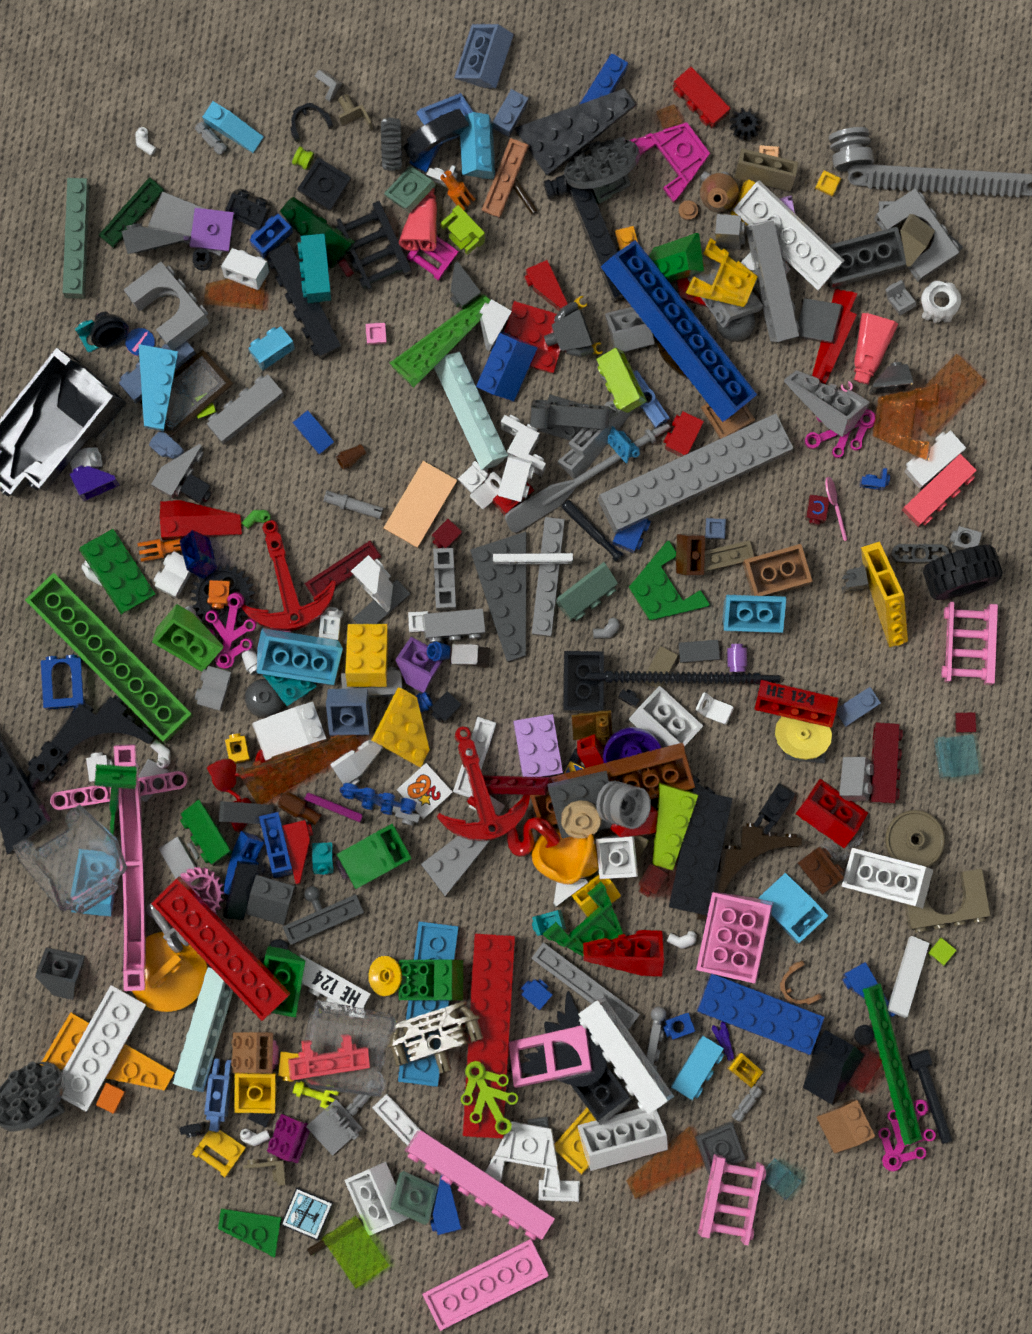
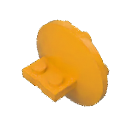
(170, 977)

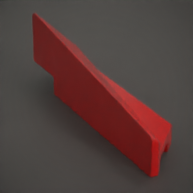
(829, 352)

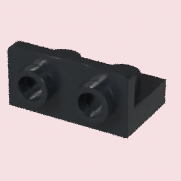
(248, 208)

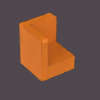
(110, 1098)

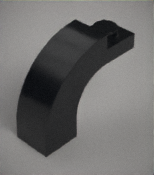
(435, 132)

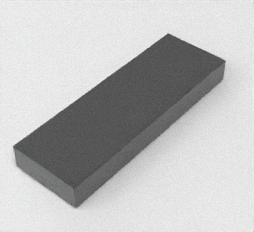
(374, 613)
(243, 812)

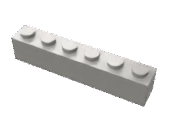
(772, 281)

